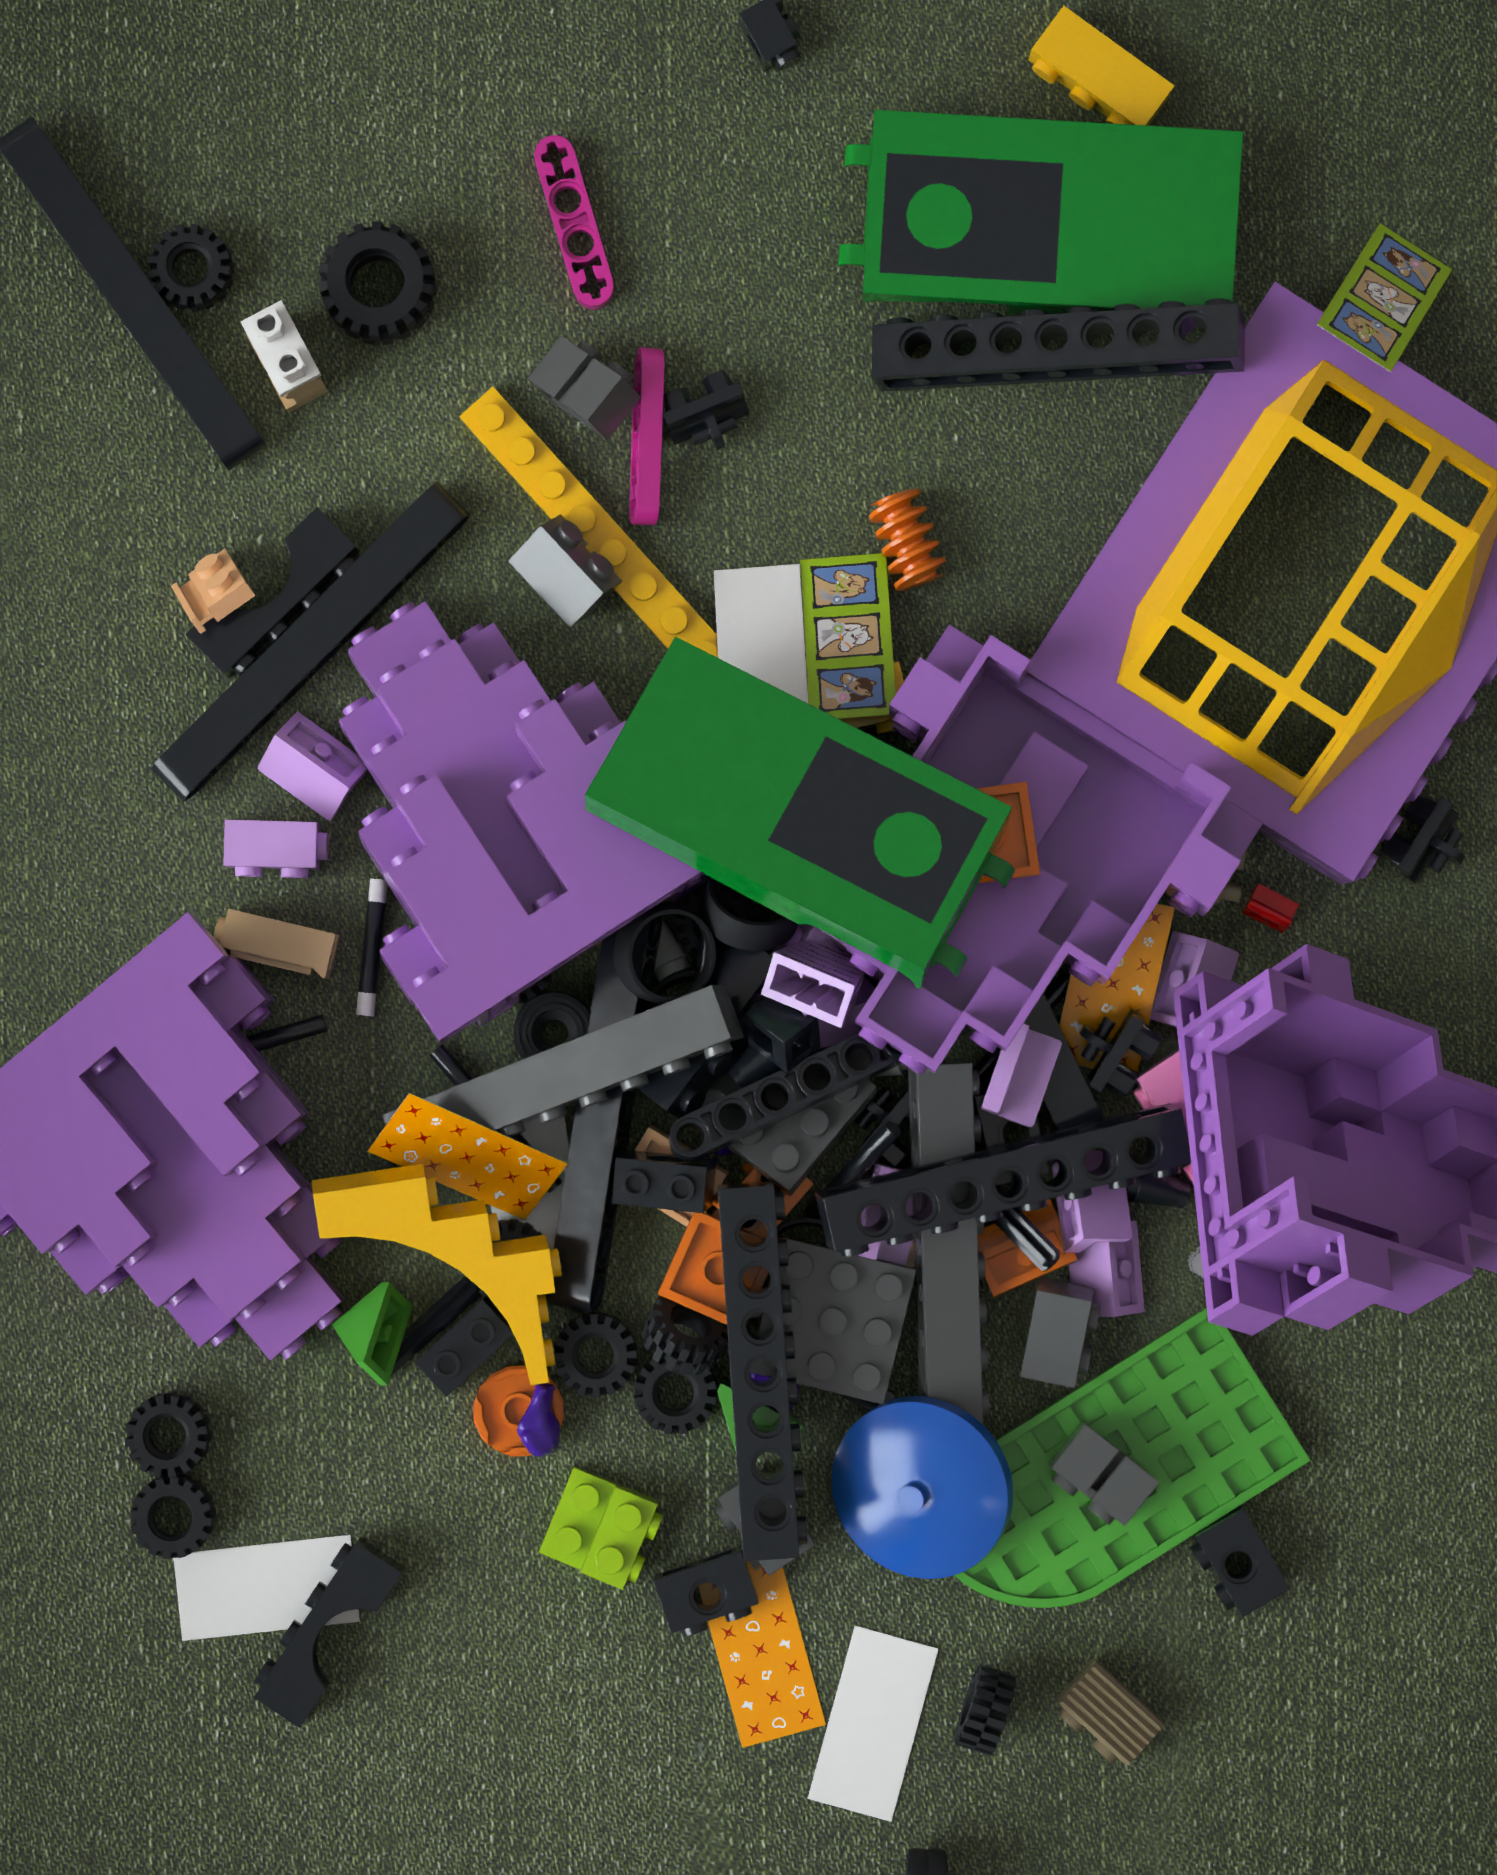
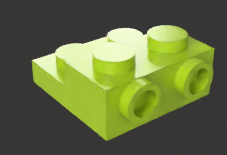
(601, 1528)

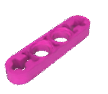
(571, 223)
(646, 437)

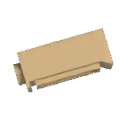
(277, 943)

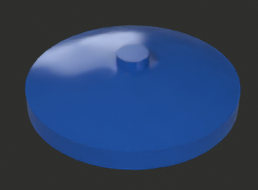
(922, 1487)

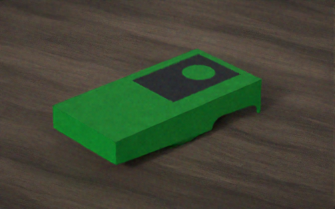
(1046, 212)
(801, 811)

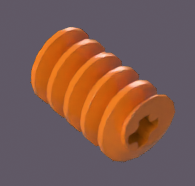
(906, 540)

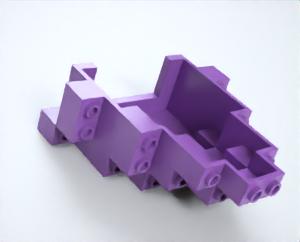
(490, 818)
(1108, 839)
(1328, 1149)
(153, 1154)

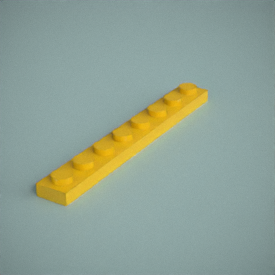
(561, 493)

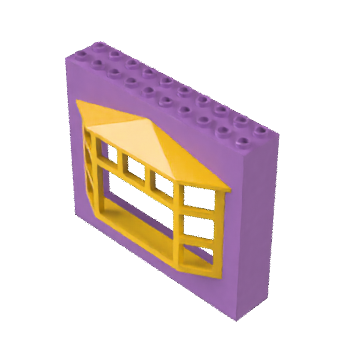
(1180, 524)

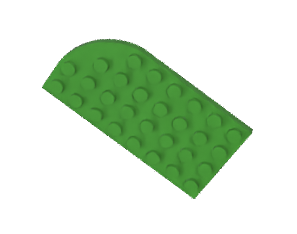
(1180, 1411)

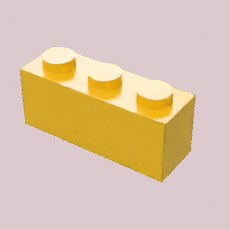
(1098, 71)

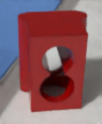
(1270, 908)

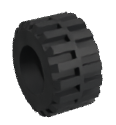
(364, 247)

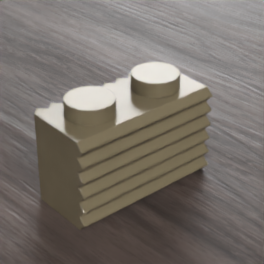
(1108, 1712)

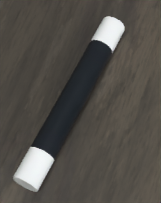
(371, 947)

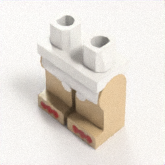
(284, 356)

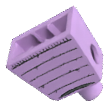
(821, 982)

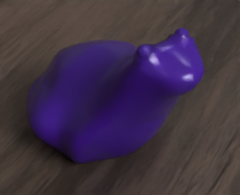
(539, 1426)

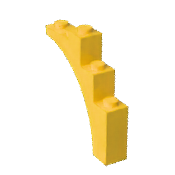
(397, 1208)

